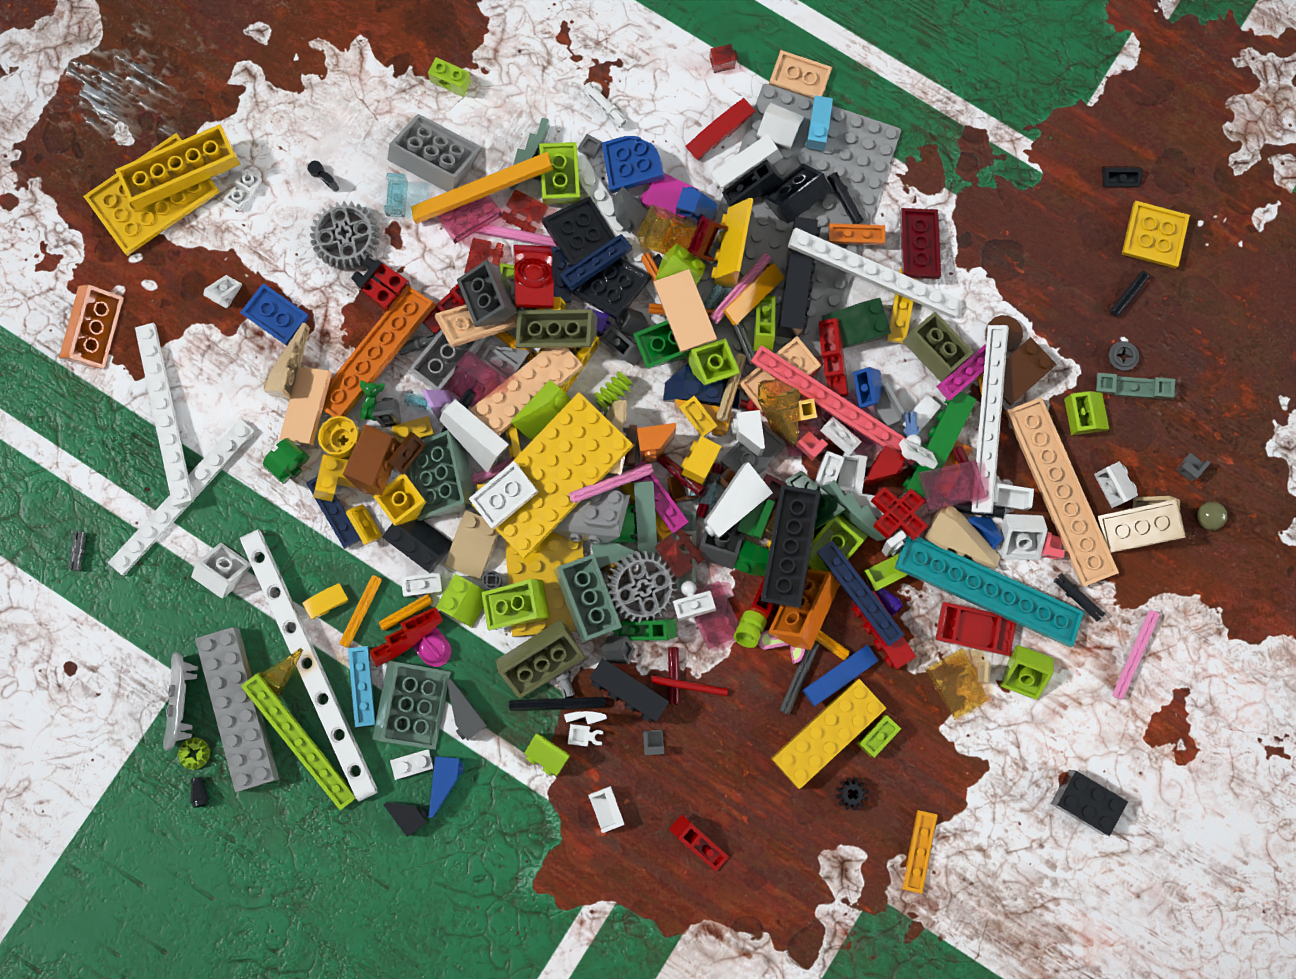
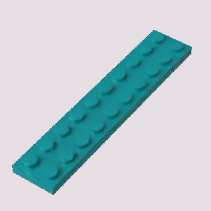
(990, 590)

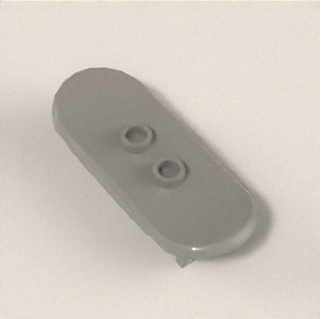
(176, 701)

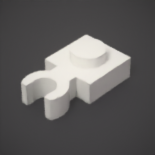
(581, 735)

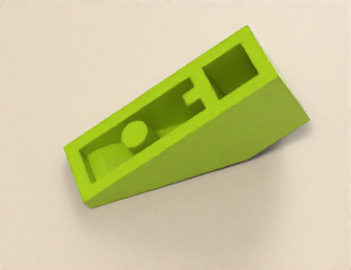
(765, 323)

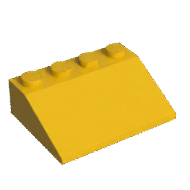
(732, 244)

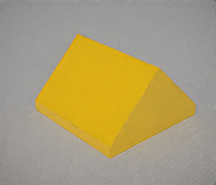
(401, 500)

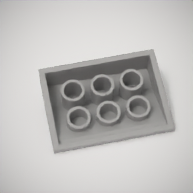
(433, 153)

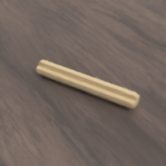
(730, 390)

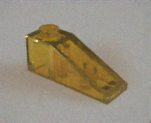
(280, 672)

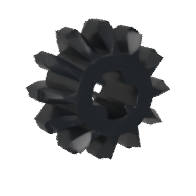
(844, 792)

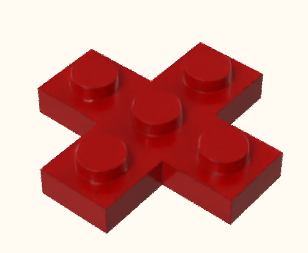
(899, 513)

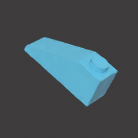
(819, 123)

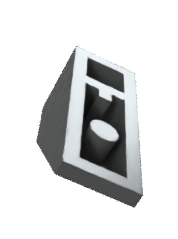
(387, 412)
(465, 715)

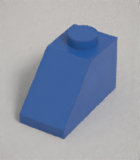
(868, 386)

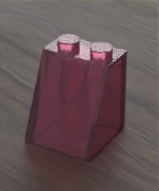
(475, 375)

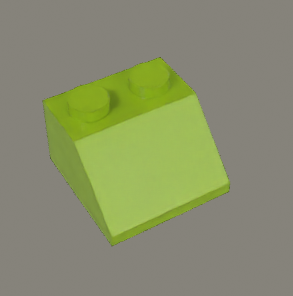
(679, 260)
(712, 362)
(462, 600)
(1027, 672)
(546, 754)

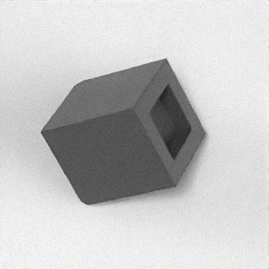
(631, 322)
(1192, 467)
(617, 649)
(653, 742)

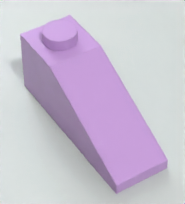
(437, 399)

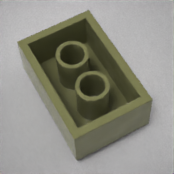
(937, 346)

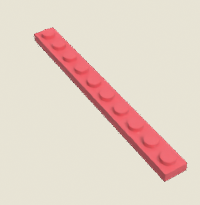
(828, 400)

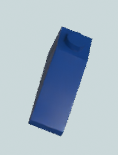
(444, 779)

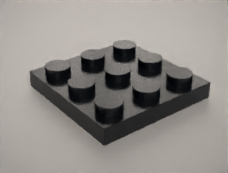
(578, 230)
(613, 288)

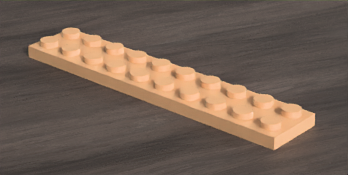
(1061, 492)

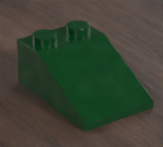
(861, 323)

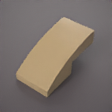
(984, 672)

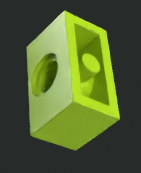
(449, 77)

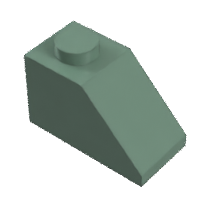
(609, 553)

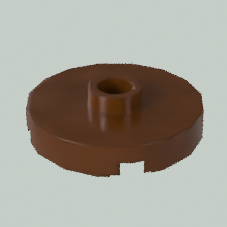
(1015, 331)

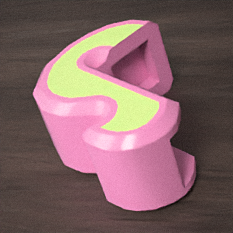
(768, 642)

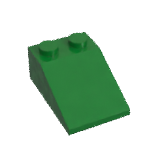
(658, 345)

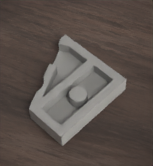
(504, 359)

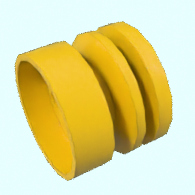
(335, 434)

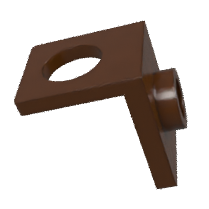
(677, 491)

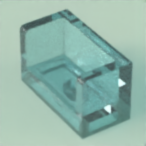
(396, 195)

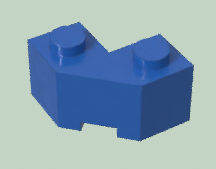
(695, 204)

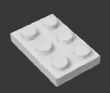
(503, 495)

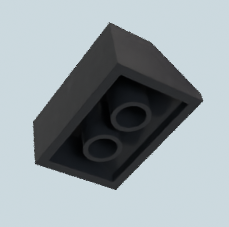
(797, 193)
(419, 543)

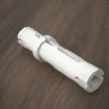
(609, 109)

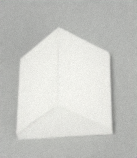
(780, 125)

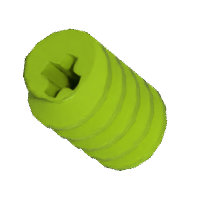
(613, 390)

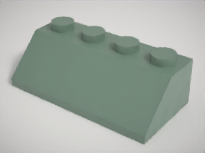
(587, 598)

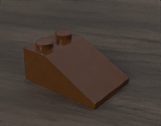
(1025, 369)

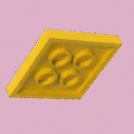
(1155, 234)

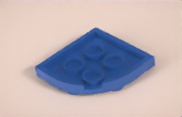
(631, 162)

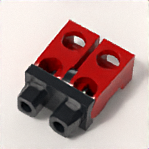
(375, 279)

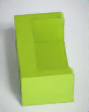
(883, 574)
(879, 736)

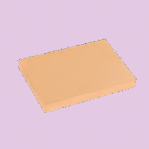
(800, 75)

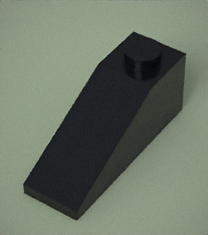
(754, 184)

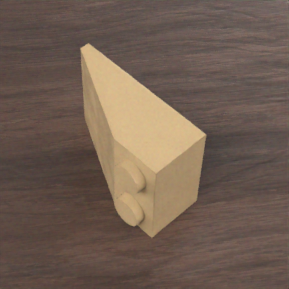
(472, 546)

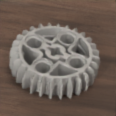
(339, 229)
(634, 583)

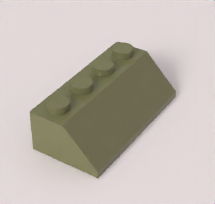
(556, 328)
(539, 659)

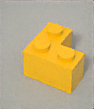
(700, 459)
(329, 476)

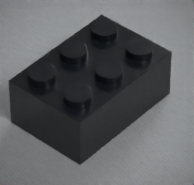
(1089, 802)

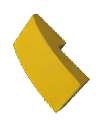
(325, 601)

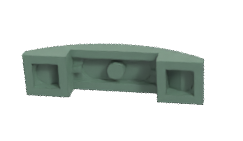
(1135, 387)
(645, 516)

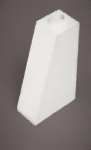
(746, 161)
(473, 435)
(738, 499)

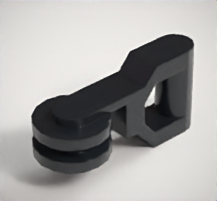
(317, 170)

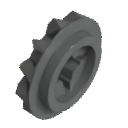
(1129, 351)

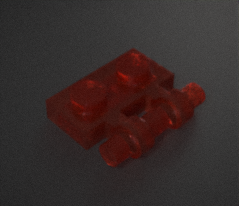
(526, 206)
(480, 251)
(675, 557)

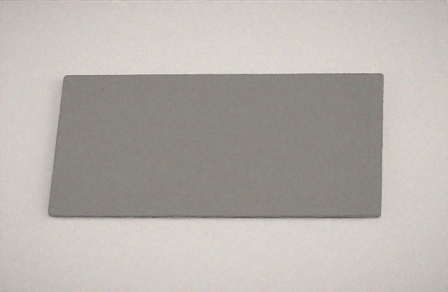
(861, 155)

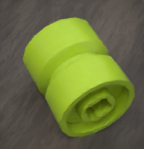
(750, 629)

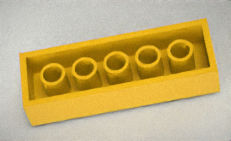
(178, 167)
(828, 733)

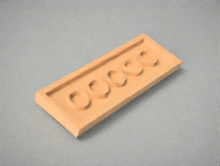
(512, 395)

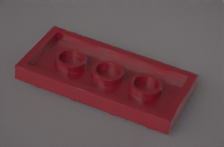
(920, 243)

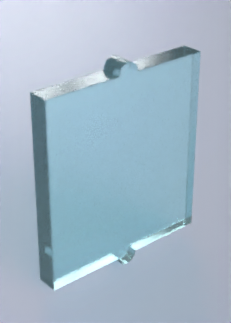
(711, 484)

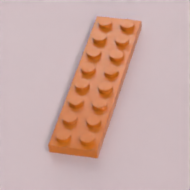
(376, 351)

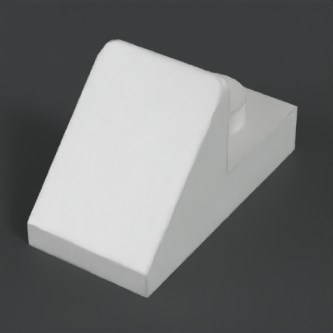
(223, 291)

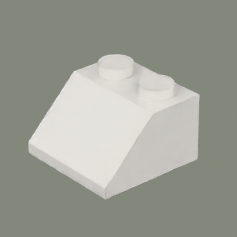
(749, 430)
(1116, 484)
(1023, 536)
(220, 570)

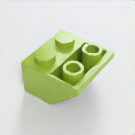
(1086, 412)

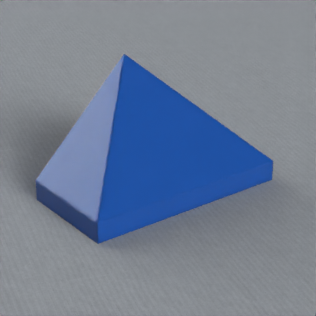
(987, 530)

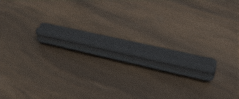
(558, 703)

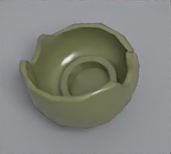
(1211, 515)

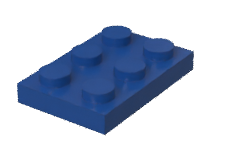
(274, 314)

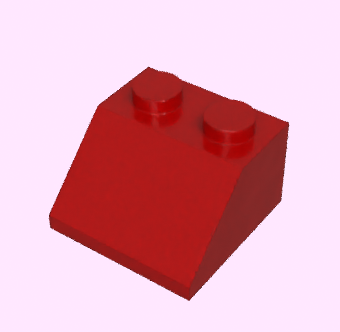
(885, 466)

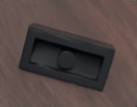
(1121, 176)

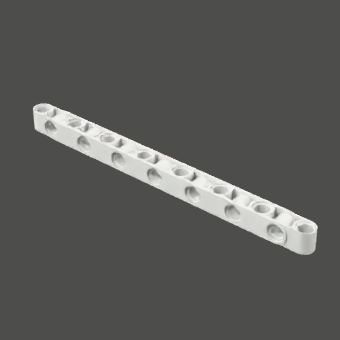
(314, 677)

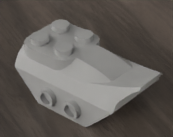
(595, 518)

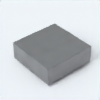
(590, 146)

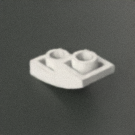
(245, 188)
(925, 411)

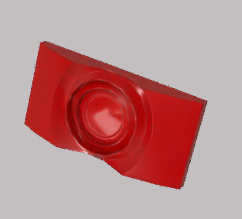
(533, 276)
(975, 629)

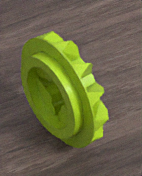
(202, 755)

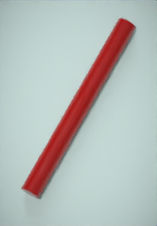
(689, 685)

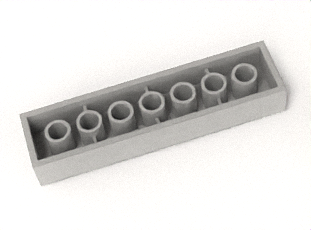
(237, 716)

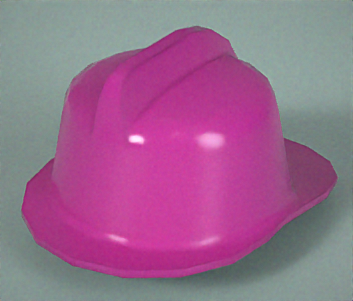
(434, 648)

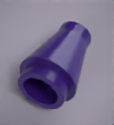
(889, 601)

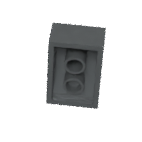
(722, 549)

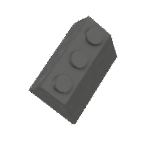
(486, 295)

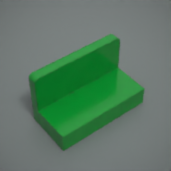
(756, 520)

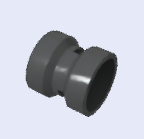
(494, 582)

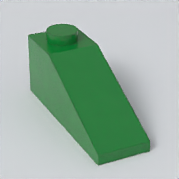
(752, 559)
(648, 630)

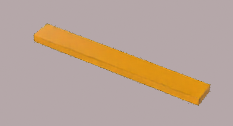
(481, 187)

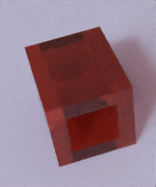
(723, 58)

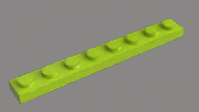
(298, 741)

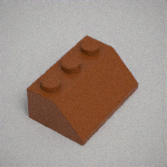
(368, 462)

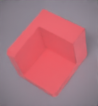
(811, 445)
(1052, 547)

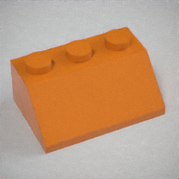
(654, 440)

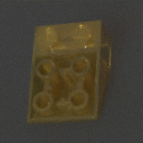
(665, 229)
(780, 407)
(957, 683)

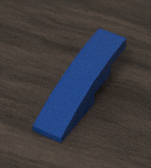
(840, 675)

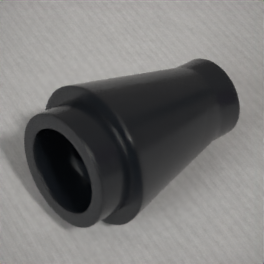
(199, 795)

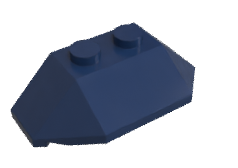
(685, 385)

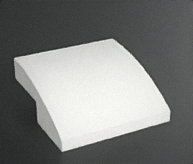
(591, 717)

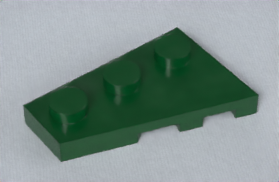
(828, 506)

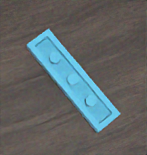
(362, 686)

